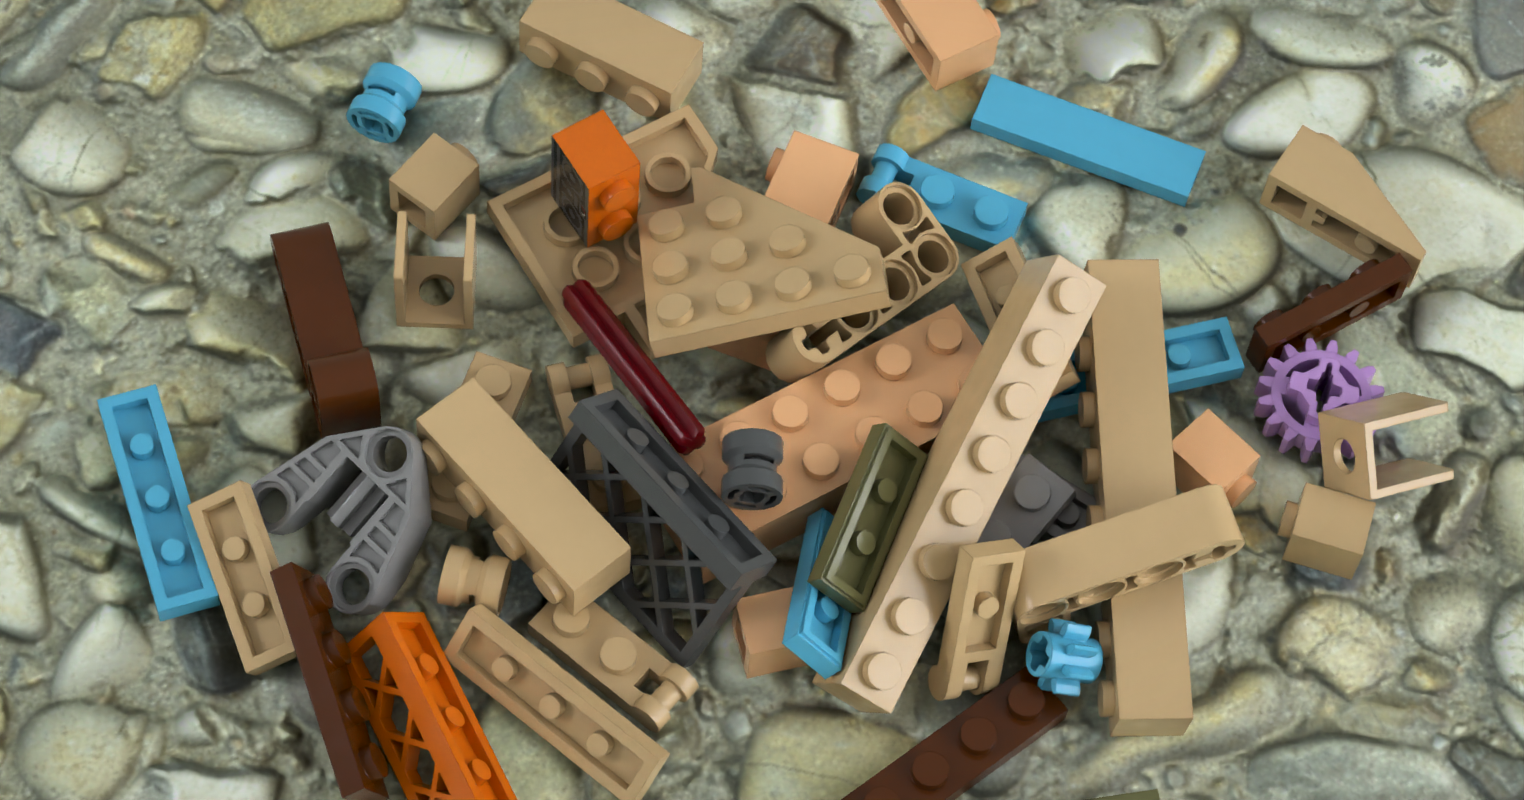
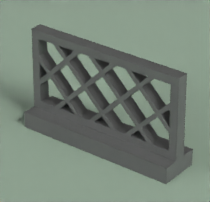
(669, 496)

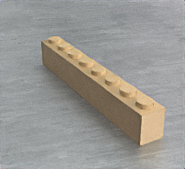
(1131, 468)
(964, 477)

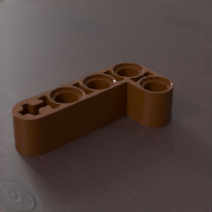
(326, 331)

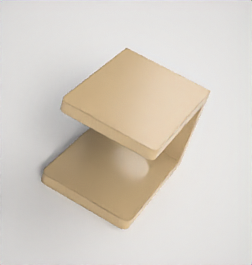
(414, 271)
(1356, 426)

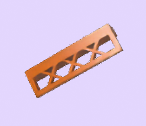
(437, 714)

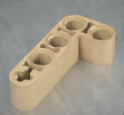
(907, 237)
(1123, 556)

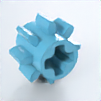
(1064, 657)

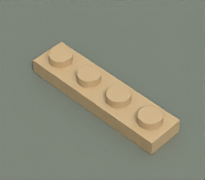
(555, 704)

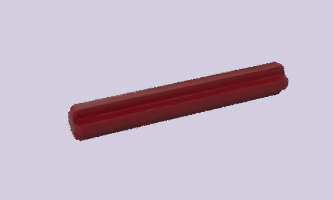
(634, 367)

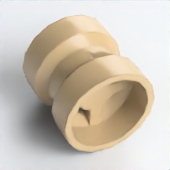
(470, 579)

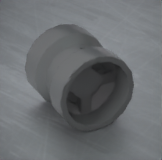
(752, 469)

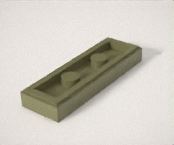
(867, 518)

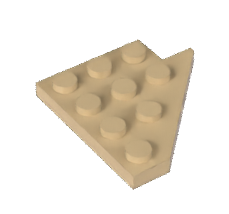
(556, 255)
(748, 268)

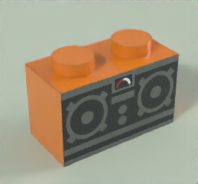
(595, 179)

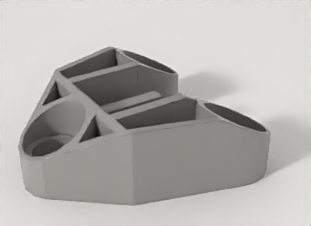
(354, 481)

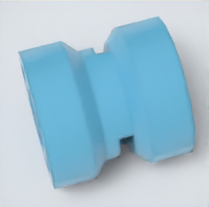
(385, 99)

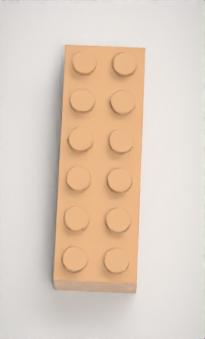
(829, 414)

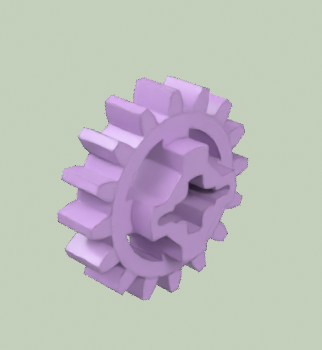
(1290, 392)

